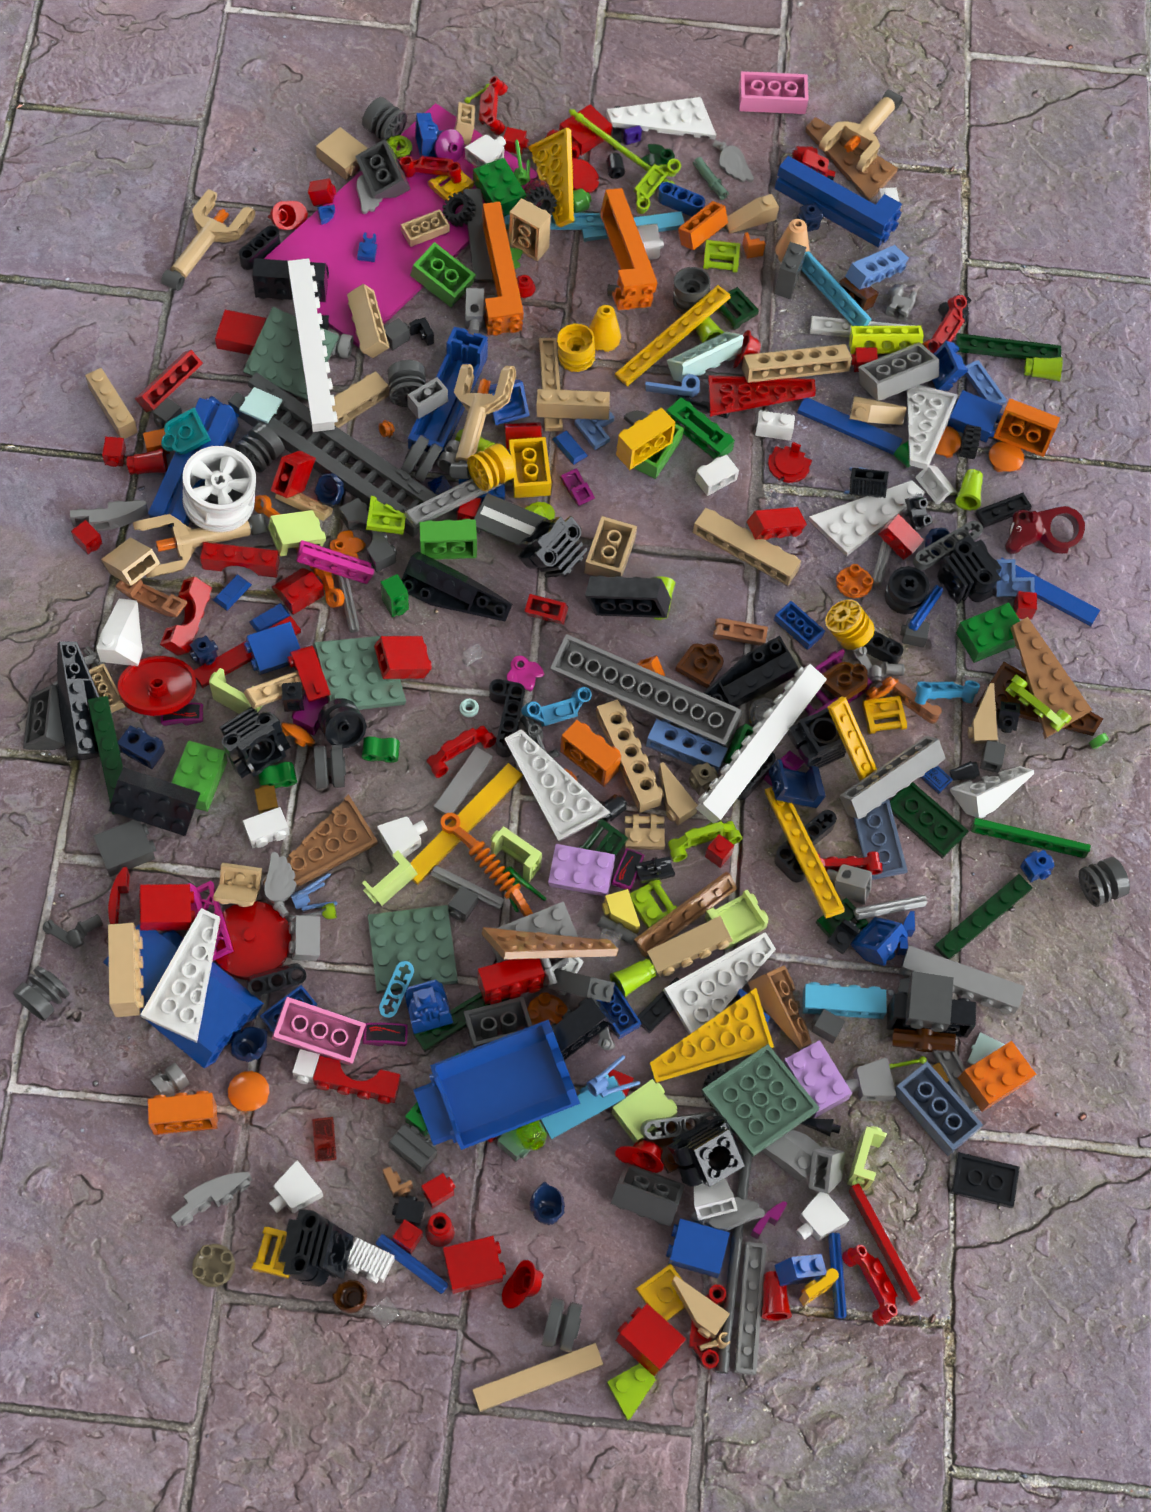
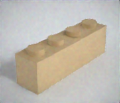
(367, 321)
(359, 398)
(111, 403)
(573, 404)
(690, 946)

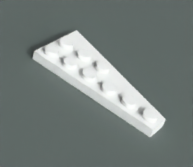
(666, 117)
(927, 418)
(859, 520)
(560, 796)
(183, 987)
(712, 987)

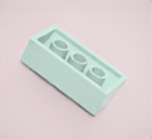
(706, 355)

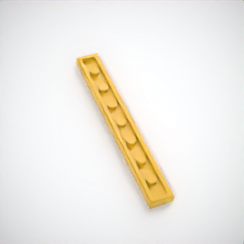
(672, 335)
(469, 818)
(806, 856)

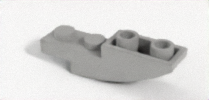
(116, 516)
(217, 1190)

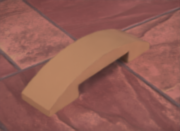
(153, 598)

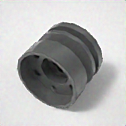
(384, 119)
(690, 287)
(403, 379)
(260, 446)
(1104, 881)
(44, 990)

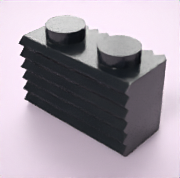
(869, 482)

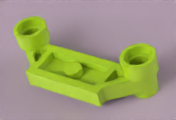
(652, 181)
(1017, 688)
(702, 835)

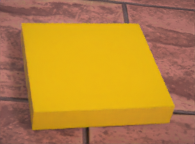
(661, 1294)

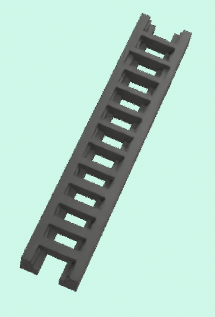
(324, 463)

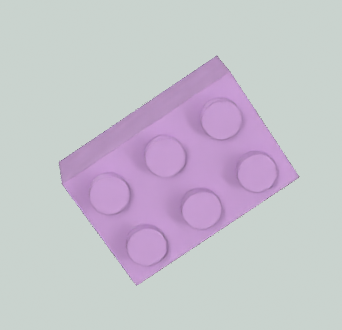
(581, 870)
(819, 1077)

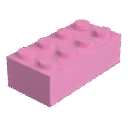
(773, 92)
(318, 1031)

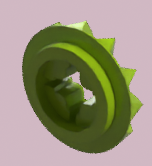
(405, 144)

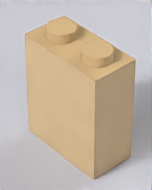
(339, 153)
(130, 561)

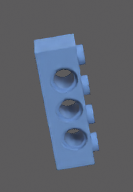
(877, 267)
(676, 749)

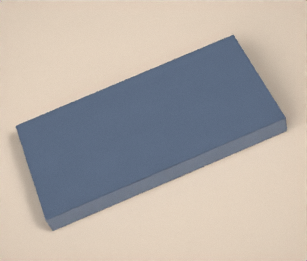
(879, 834)

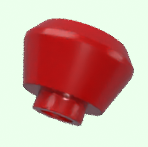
(526, 286)

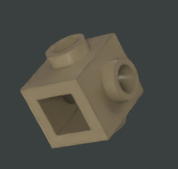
(701, 777)

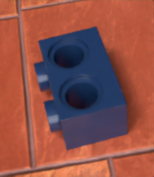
(138, 750)

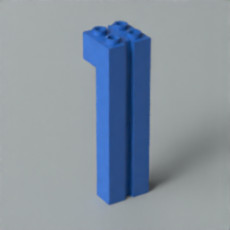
(838, 203)
(442, 422)
(220, 425)

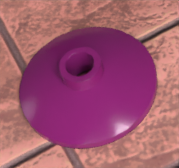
(444, 144)

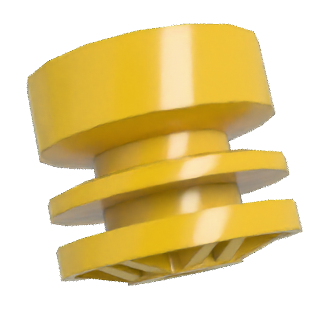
(576, 347)
(491, 467)
(849, 624)

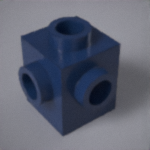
(811, 216)
(203, 651)

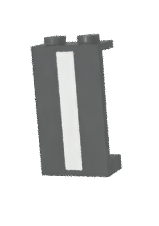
(505, 519)

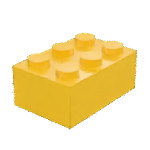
(645, 438)
(531, 467)

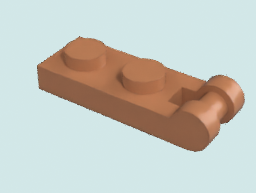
(740, 632)
(926, 711)

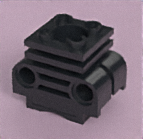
(553, 547)
(969, 571)
(253, 741)
(811, 749)
(706, 1153)
(315, 1249)

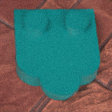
(184, 433)

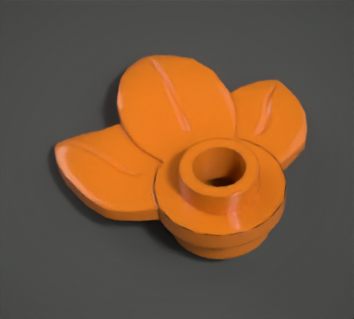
(348, 544)

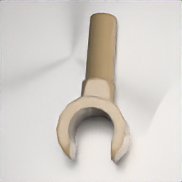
(717, 1342)

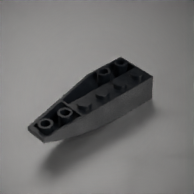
(451, 590)
(755, 674)
(74, 690)

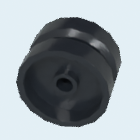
(906, 590)
(342, 723)

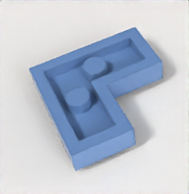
(593, 431)
(1010, 585)

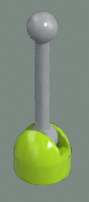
(328, 911)

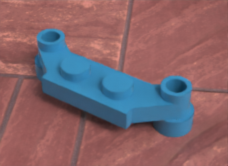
(946, 690)
(557, 711)

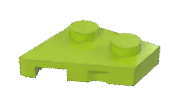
(385, 518)
(631, 1388)

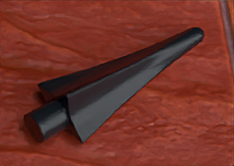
(822, 1125)

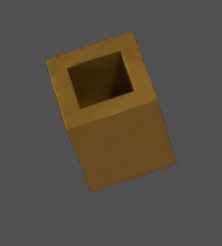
(266, 798)

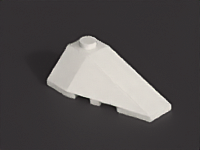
(121, 636)
(987, 795)

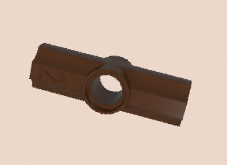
(924, 1040)

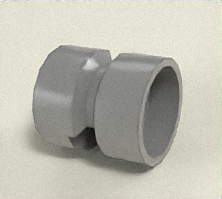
(343, 346)
(448, 456)
(170, 1081)

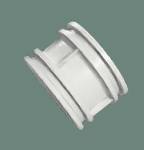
(218, 468)

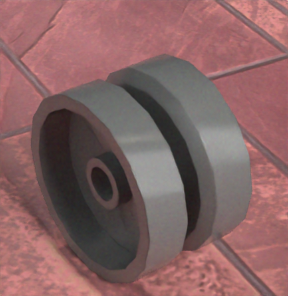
(419, 457)
(331, 766)
(562, 1324)

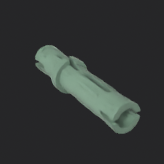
(714, 183)

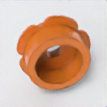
(386, 429)

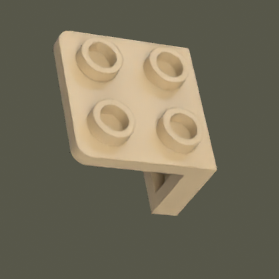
(238, 885)

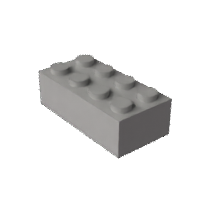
(898, 371)
(551, 920)

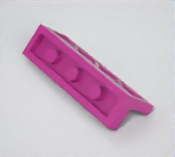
(334, 562)
(198, 904)

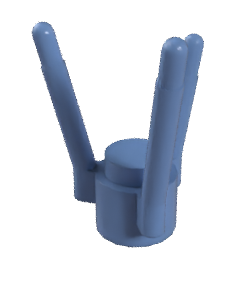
(301, 897)
(599, 1084)

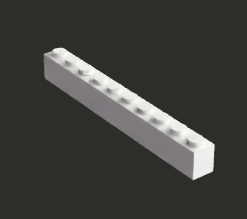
(311, 345)
(760, 744)

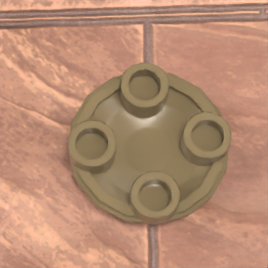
(213, 1265)

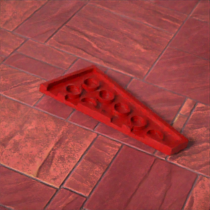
(734, 393)

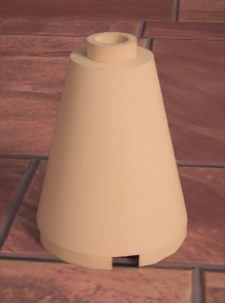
(796, 233)

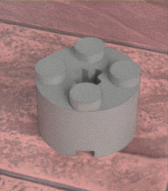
(651, 240)

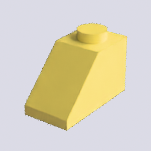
(621, 909)

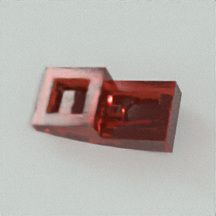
(324, 1139)

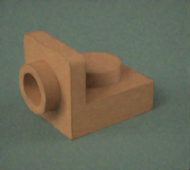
(393, 1180)

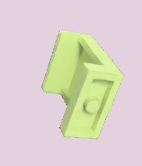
(291, 528)
(227, 694)
(519, 850)
(392, 882)
(741, 917)
(643, 1104)
(871, 1136)

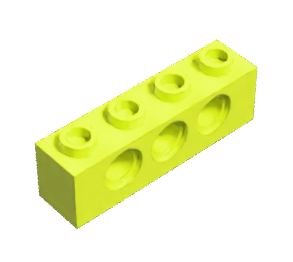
(891, 334)

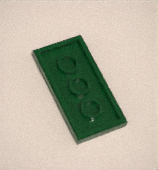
(927, 819)

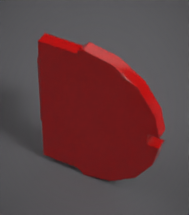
(584, 176)
(789, 463)

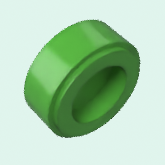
(1098, 741)

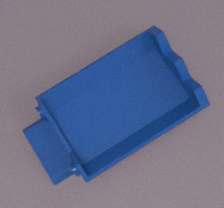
(226, 1003)
(496, 1087)

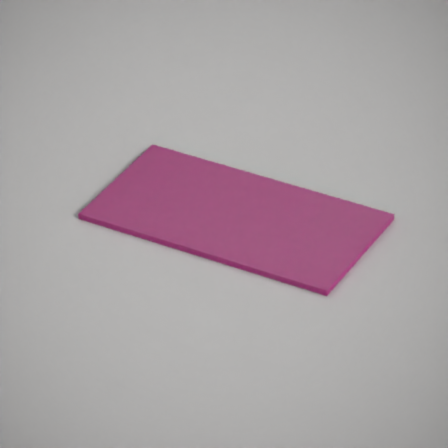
(389, 275)

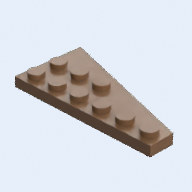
(866, 182)
(1046, 676)
(331, 843)
(531, 945)

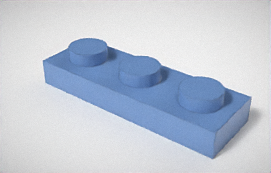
(983, 383)

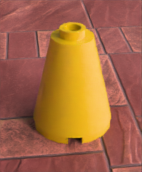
(605, 329)

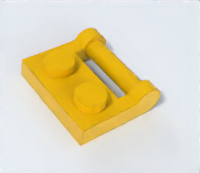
(450, 187)
(881, 709)
(275, 1267)
(815, 1289)

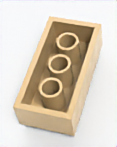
(124, 970)

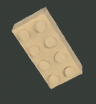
(425, 228)
(106, 686)

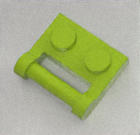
(721, 251)
(647, 906)

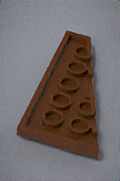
(1086, 725)

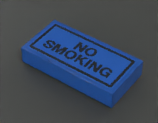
(937, 779)

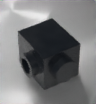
(410, 1210)

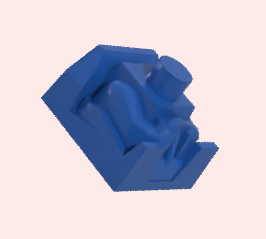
(426, 134)
(950, 366)
(515, 409)
(879, 940)
(428, 1006)

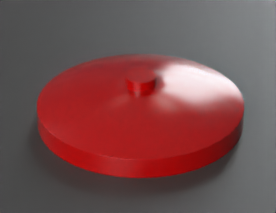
(157, 686)
(258, 940)

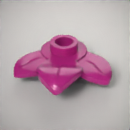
(526, 674)

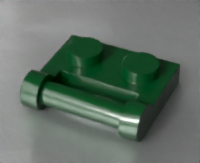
(741, 305)
(611, 843)
(830, 924)

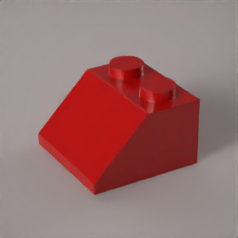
(299, 590)

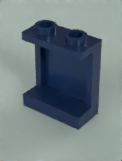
(797, 786)

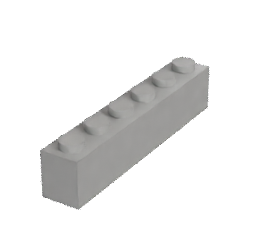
(892, 777)
(967, 982)

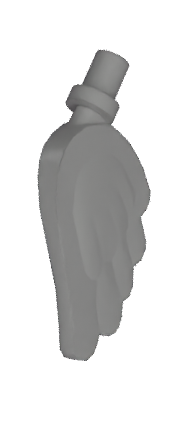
(733, 162)
(367, 201)
(279, 883)
(746, 1212)

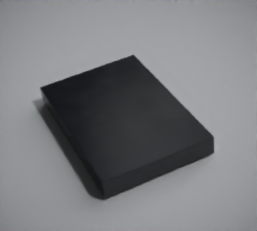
(985, 1180)

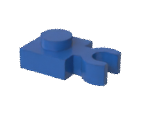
(367, 249)

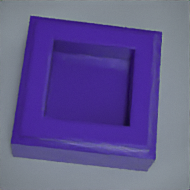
(632, 135)

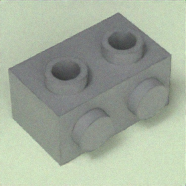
(427, 398)
(305, 938)

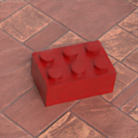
(510, 979)

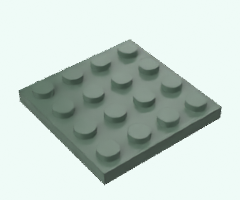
(279, 353)
(355, 673)
(412, 936)
(760, 1100)

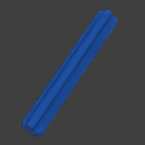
(925, 608)
(412, 1264)
(838, 1286)

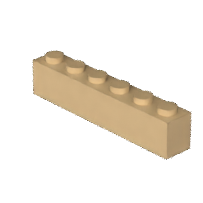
(742, 544)

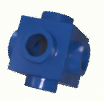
(1037, 865)

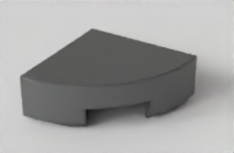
(634, 416)

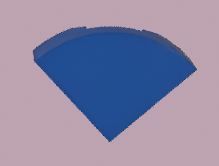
(326, 213)

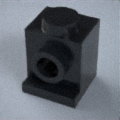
(1008, 716)

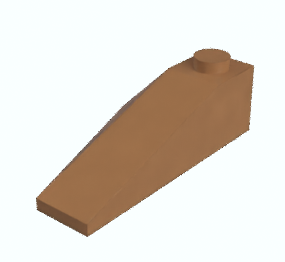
(777, 999)

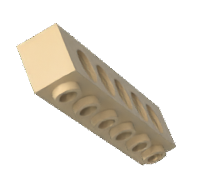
(796, 363)
(643, 799)

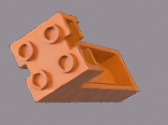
(636, 274)
(506, 310)

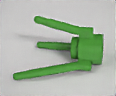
(521, 174)

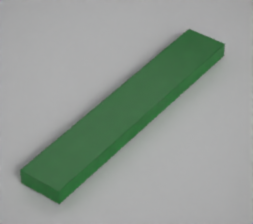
(1030, 838)

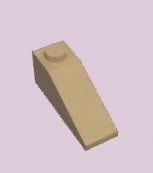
(465, 121)
(753, 214)
(877, 411)
(984, 722)
(677, 801)
(704, 1313)

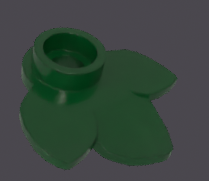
(658, 155)

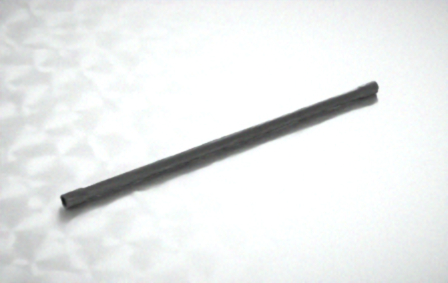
(733, 1269)

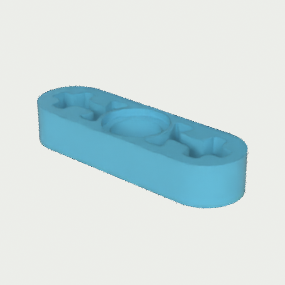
(385, 1001)

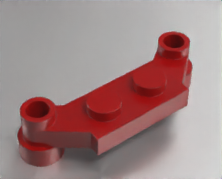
(489, 103)
(431, 165)
(950, 325)
(458, 745)
(868, 863)
(877, 1280)
(697, 1339)

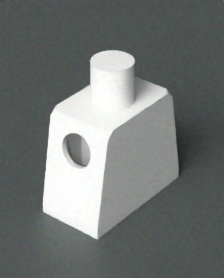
(485, 150)
(401, 836)
(295, 1190)
(713, 1200)
(821, 1218)

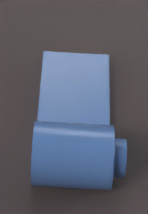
(690, 387)

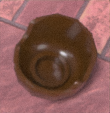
(350, 1296)

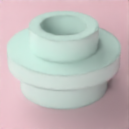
(469, 703)

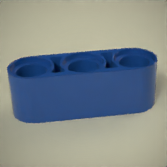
(680, 199)

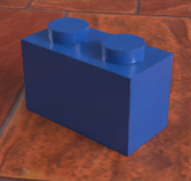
(800, 1269)

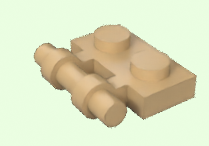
(645, 838)

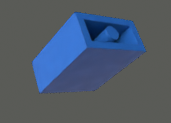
(975, 412)
(271, 648)
(697, 1248)

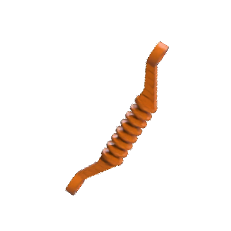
(325, 576)
(477, 848)

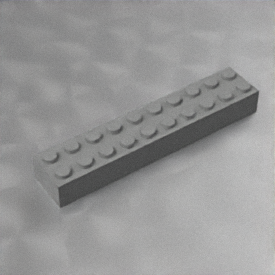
(646, 690)

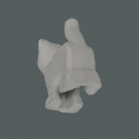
(901, 304)

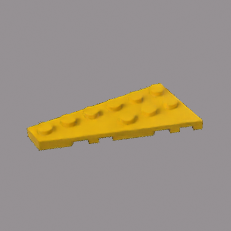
(554, 166)
(727, 1036)

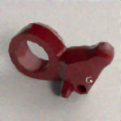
(1036, 526)

